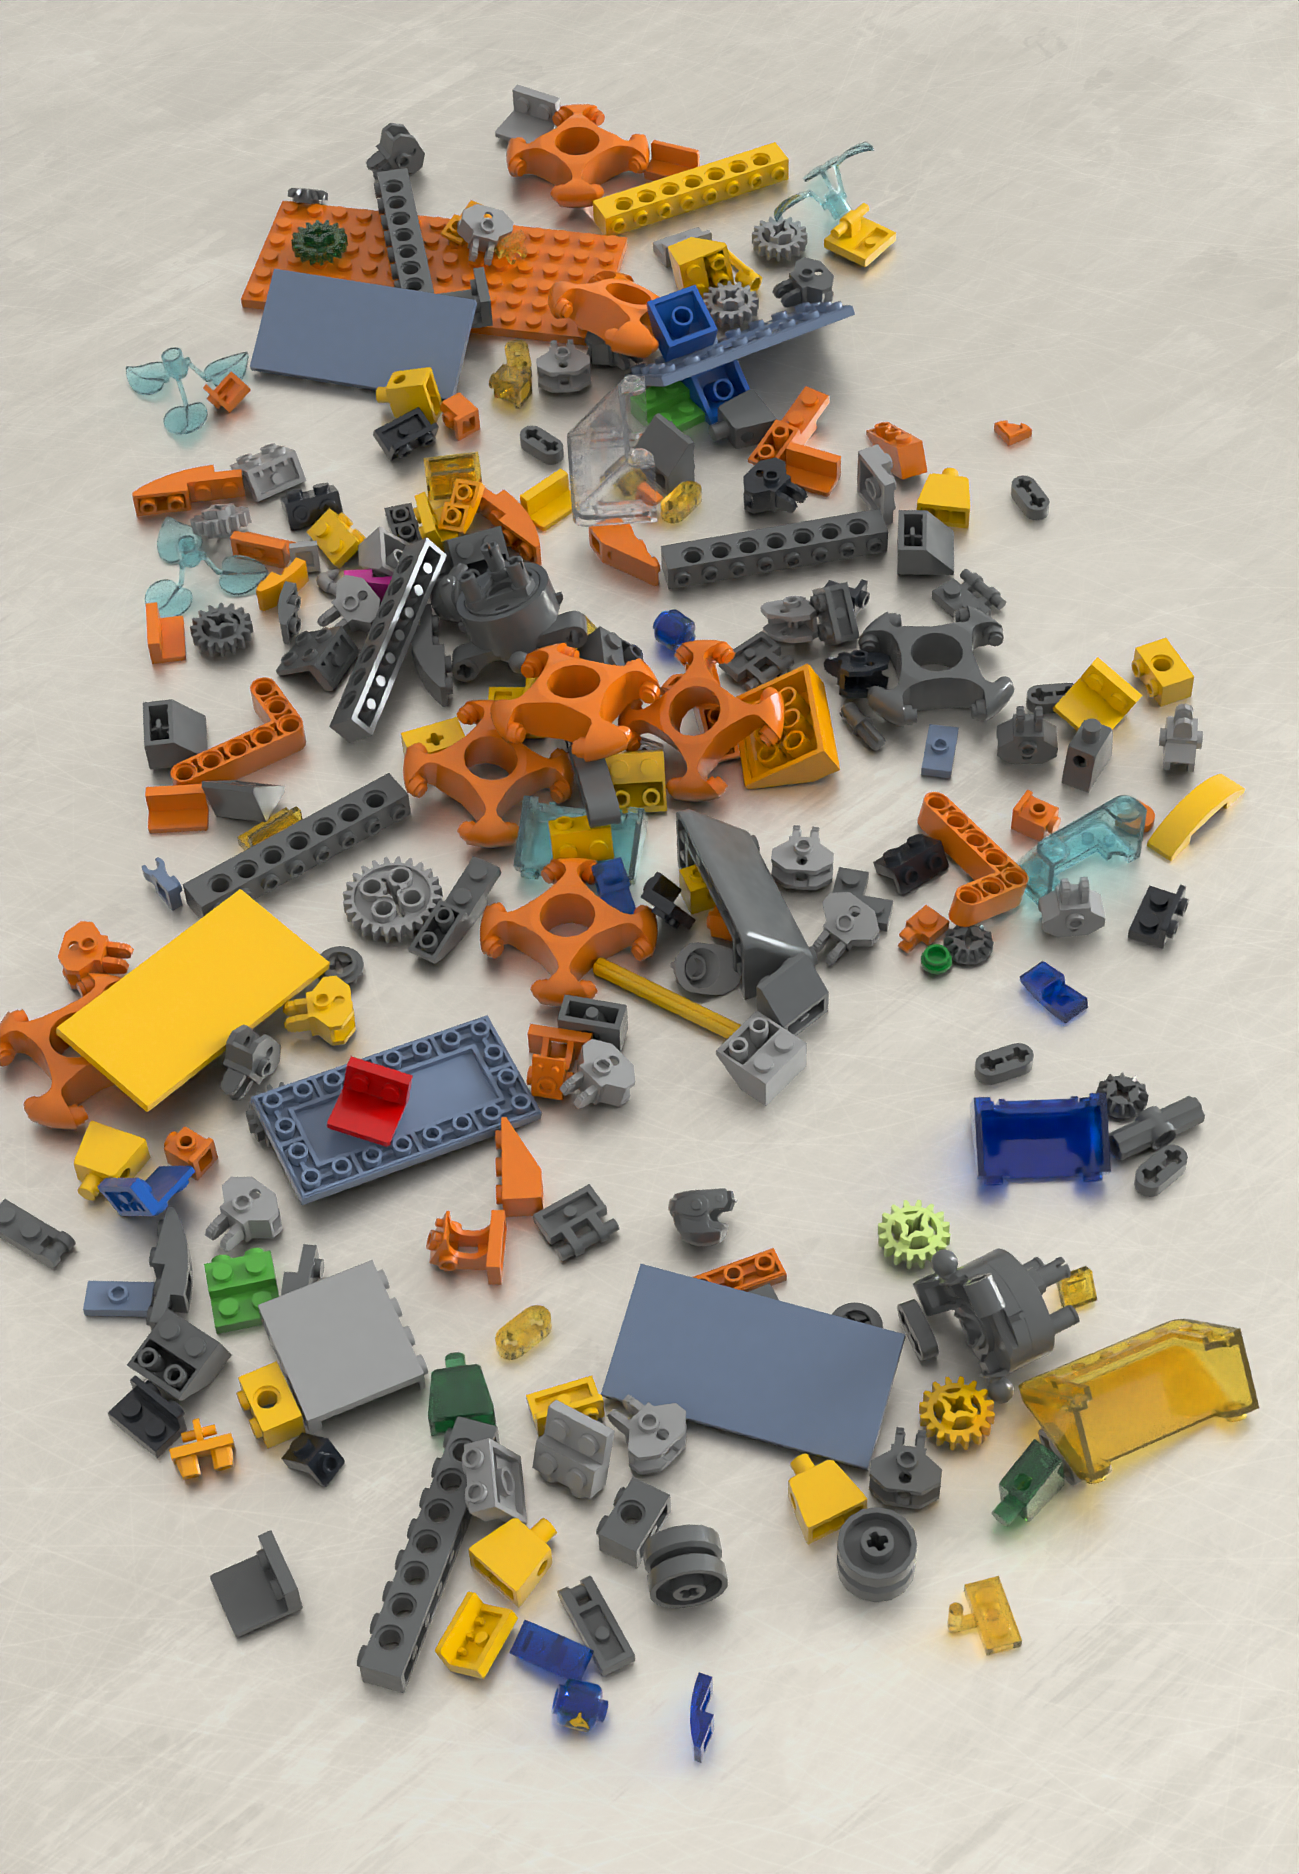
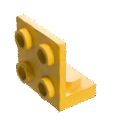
(1099, 696)

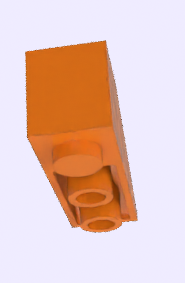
(902, 447)
(622, 550)
(521, 1175)

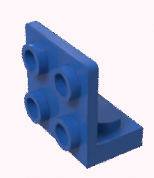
(146, 1197)

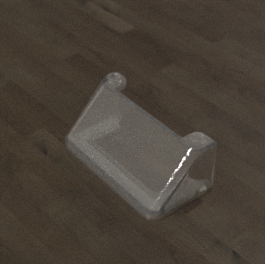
(606, 477)

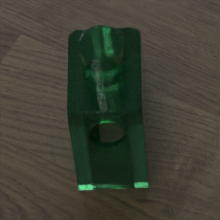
(458, 1392)
(1029, 1484)

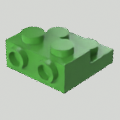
(673, 404)
(239, 1287)

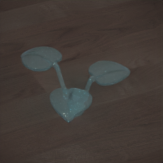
(835, 200)
(150, 379)
(178, 543)

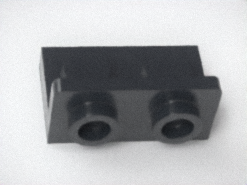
(1158, 916)
(149, 1417)

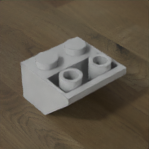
(762, 1057)

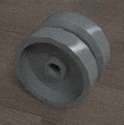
(876, 1554)
(684, 1566)

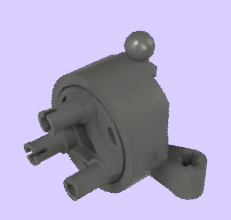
(510, 615)
(998, 1310)

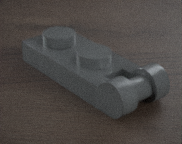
(33, 1235)
(597, 1626)

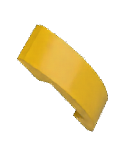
(1191, 813)

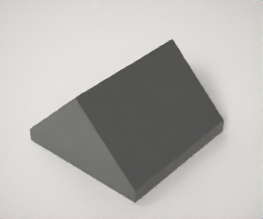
(243, 799)

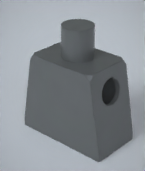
(742, 420)
(1091, 743)

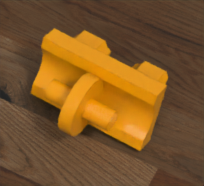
(218, 1447)

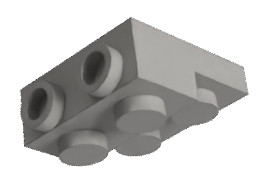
(875, 481)
(574, 1450)
(493, 1481)

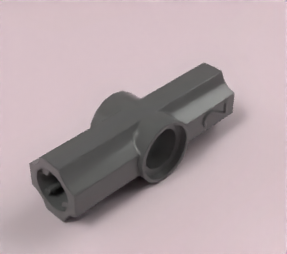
(1155, 1127)

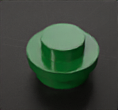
(936, 959)

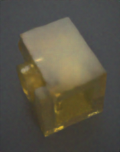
(511, 385)

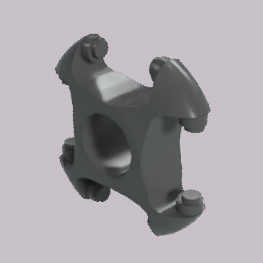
(941, 644)

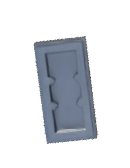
(939, 751)
(118, 1298)

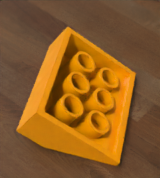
(807, 739)

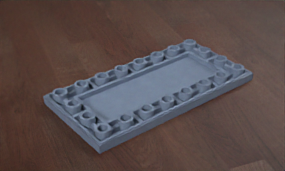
(360, 332)
(742, 343)
(455, 1099)
(755, 1365)

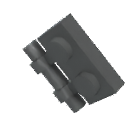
(956, 595)
(752, 656)
(572, 1214)

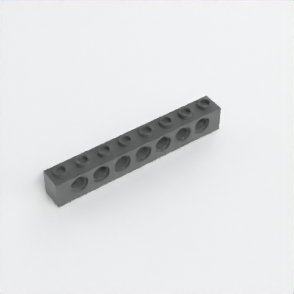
(402, 231)
(774, 548)
(388, 641)
(301, 845)
(394, 1667)

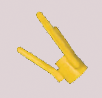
(745, 274)

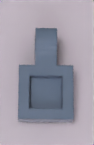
(166, 887)

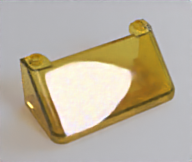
(1141, 1392)

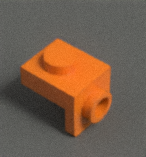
(228, 392)

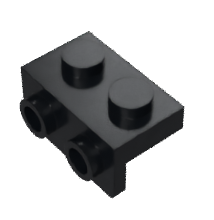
(405, 433)
(307, 507)
(913, 862)
(661, 894)

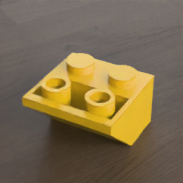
(700, 264)
(639, 779)

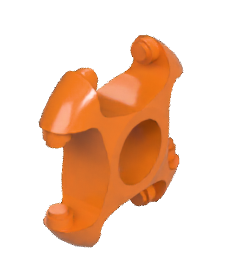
(577, 155)
(610, 309)
(575, 701)
(703, 750)
(482, 797)
(573, 956)
(71, 1077)

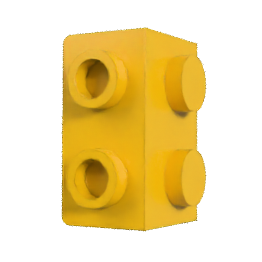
(430, 520)
(336, 537)
(575, 839)
(577, 1394)
(475, 1636)

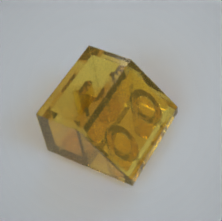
(443, 471)

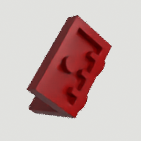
(370, 1102)

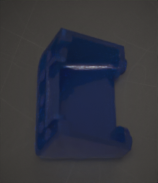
(1040, 1138)

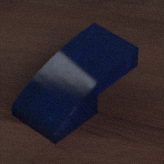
(614, 885)
(1050, 990)
(551, 1651)
(701, 1721)

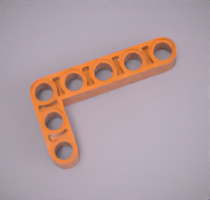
(253, 750)
(997, 878)

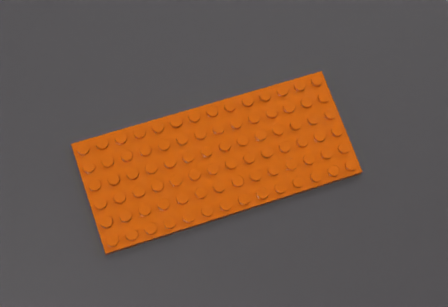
(515, 290)

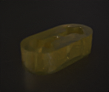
(518, 360)
(677, 499)
(523, 1332)

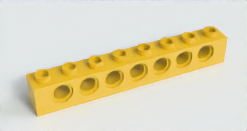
(691, 190)

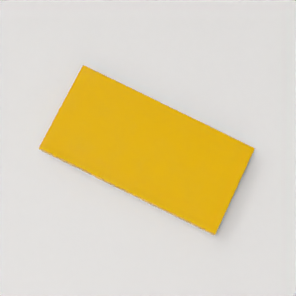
(189, 997)

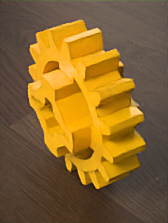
(957, 1415)

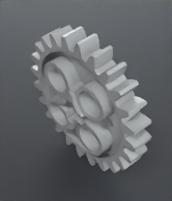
(375, 911)

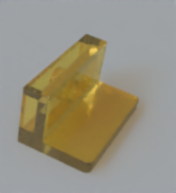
(264, 830)

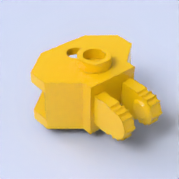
(324, 1011)

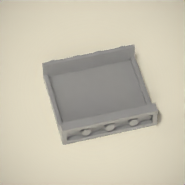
(341, 1343)

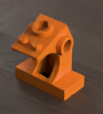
(555, 1059)
(491, 1243)

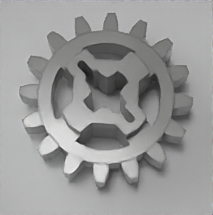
(779, 238)
(730, 304)
(220, 520)

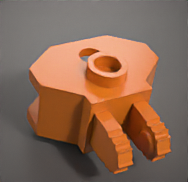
(91, 953)

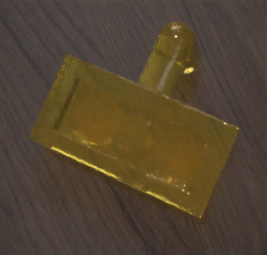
(988, 1614)

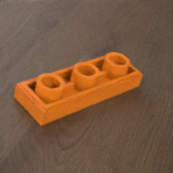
(749, 1272)

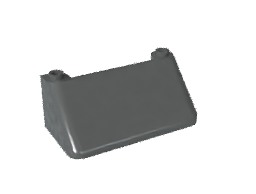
(743, 894)

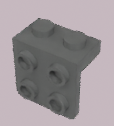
(835, 614)

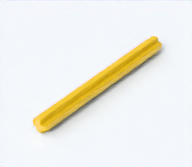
(665, 998)

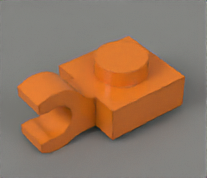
(922, 926)

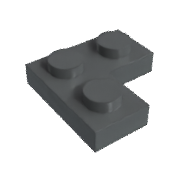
(856, 883)

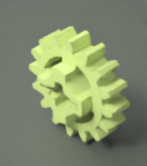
(913, 1232)

